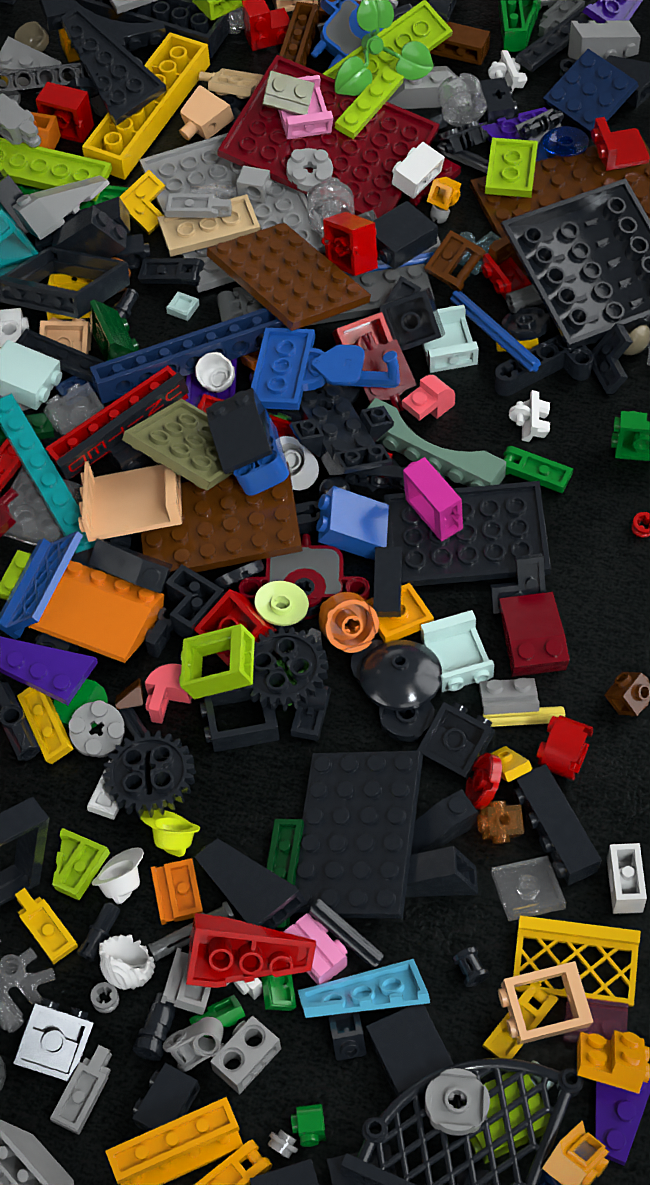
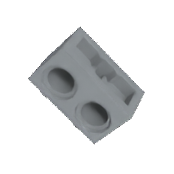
(252, 1058)

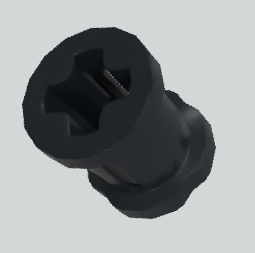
(473, 977)

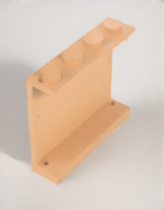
(129, 501)

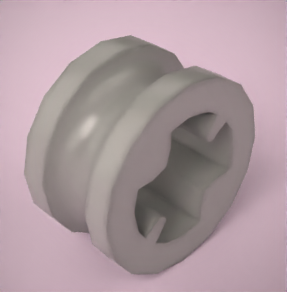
(104, 1007)

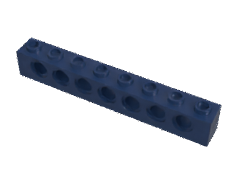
(181, 354)

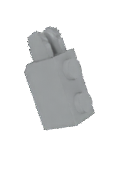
(17, 124)

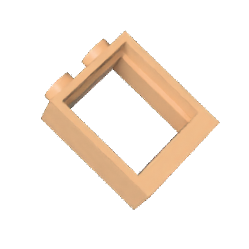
(575, 995)

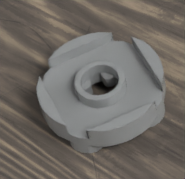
(312, 158)
(97, 713)
(444, 1115)

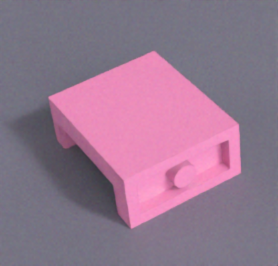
(317, 120)

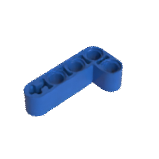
(266, 471)

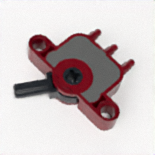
(315, 570)

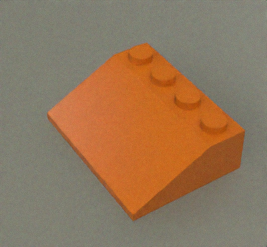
(100, 612)

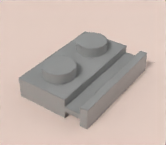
(509, 696)
(176, 991)

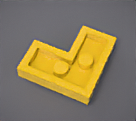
(139, 199)

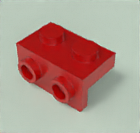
(505, 276)

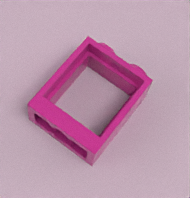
(433, 499)

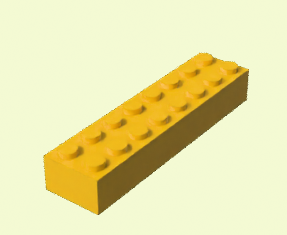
(178, 67)

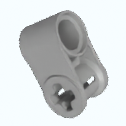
(191, 1047)

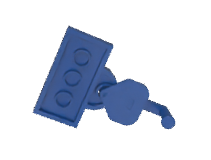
(292, 365)

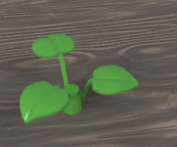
(353, 74)

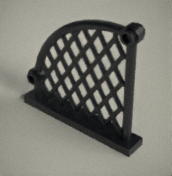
(367, 1174)

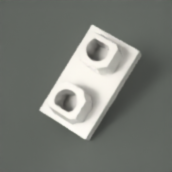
(509, 69)
(528, 415)

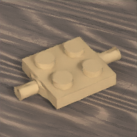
(231, 82)

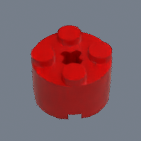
(565, 746)

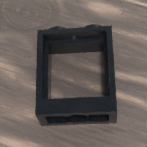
(241, 736)

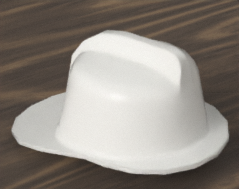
(302, 463)
(120, 875)

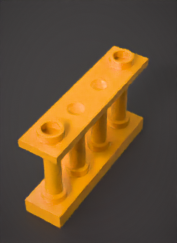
(177, 1146)

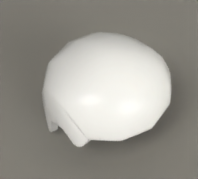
(215, 372)

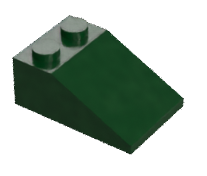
(110, 331)

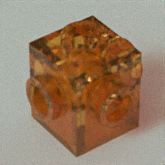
(500, 822)

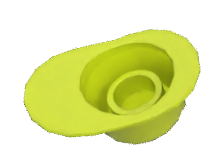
(171, 831)

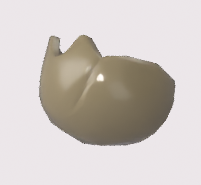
(33, 36)
(640, 338)

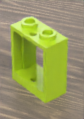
(241, 661)

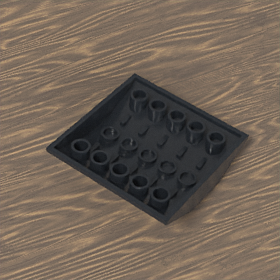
(588, 261)

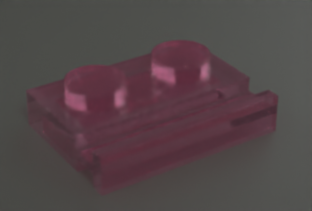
(606, 1018)

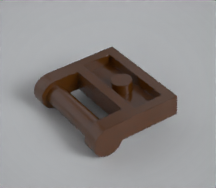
(449, 255)

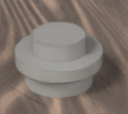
(282, 1143)

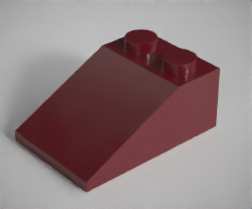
(534, 634)

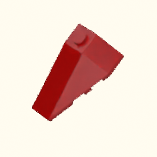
(235, 951)

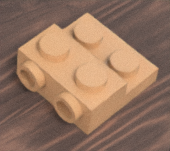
(71, 333)

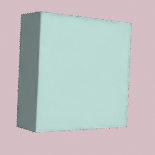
(182, 306)

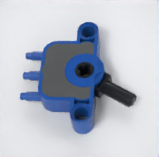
(341, 31)

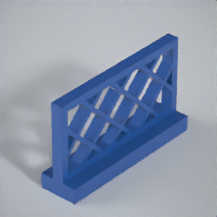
(37, 583)

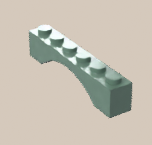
(461, 467)

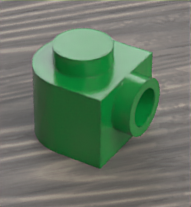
(309, 1124)

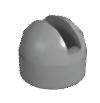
(439, 213)

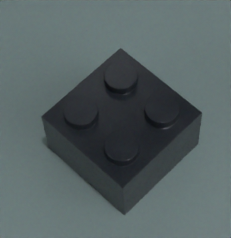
(413, 319)

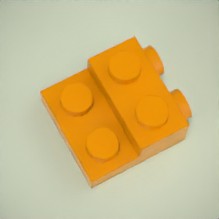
(616, 1061)

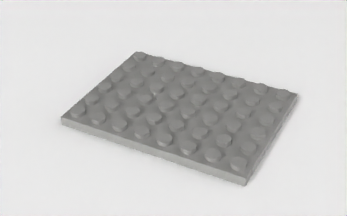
(200, 166)

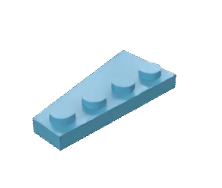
(371, 990)

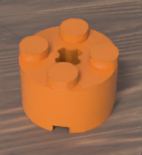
(361, 627)

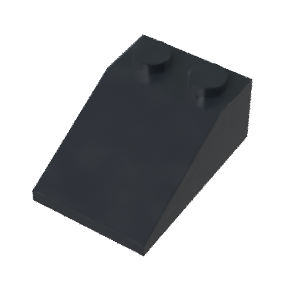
(239, 430)

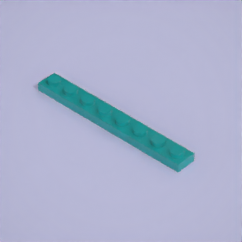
(41, 470)

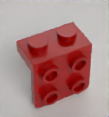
(618, 148)

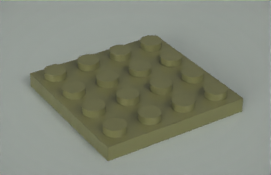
(180, 441)

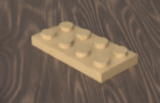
(192, 234)

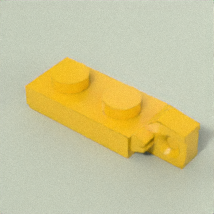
(45, 927)

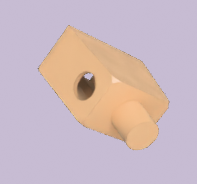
(204, 114)

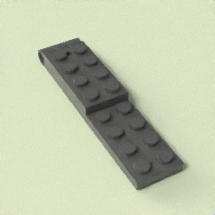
(376, 283)

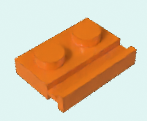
(177, 891)

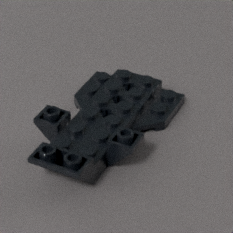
(336, 433)

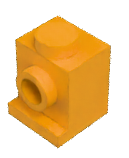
(448, 193)

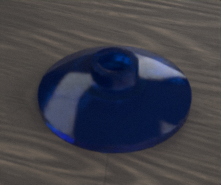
(565, 141)

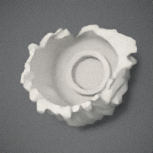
(125, 962)

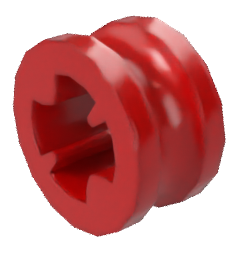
(640, 530)

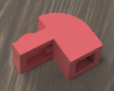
(431, 397)
(161, 687)

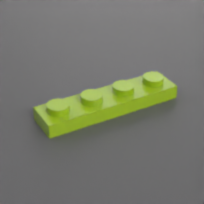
(369, 102)

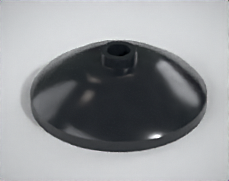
(400, 685)

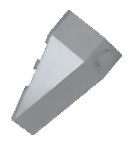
(45, 210)

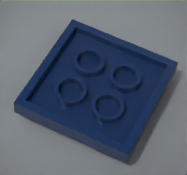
(590, 91)

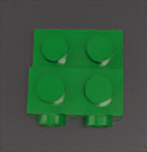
(632, 436)

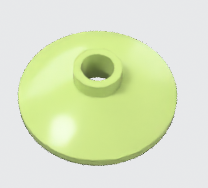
(281, 595)

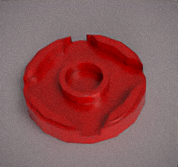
(485, 780)

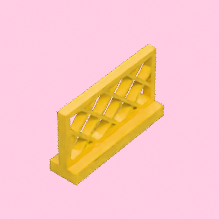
(584, 935)

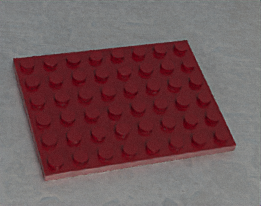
(360, 163)

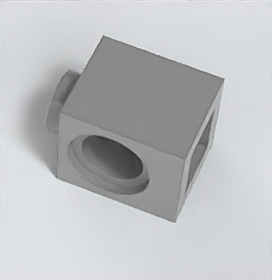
(255, 183)

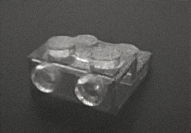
(73, 408)

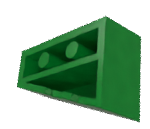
(517, 22)

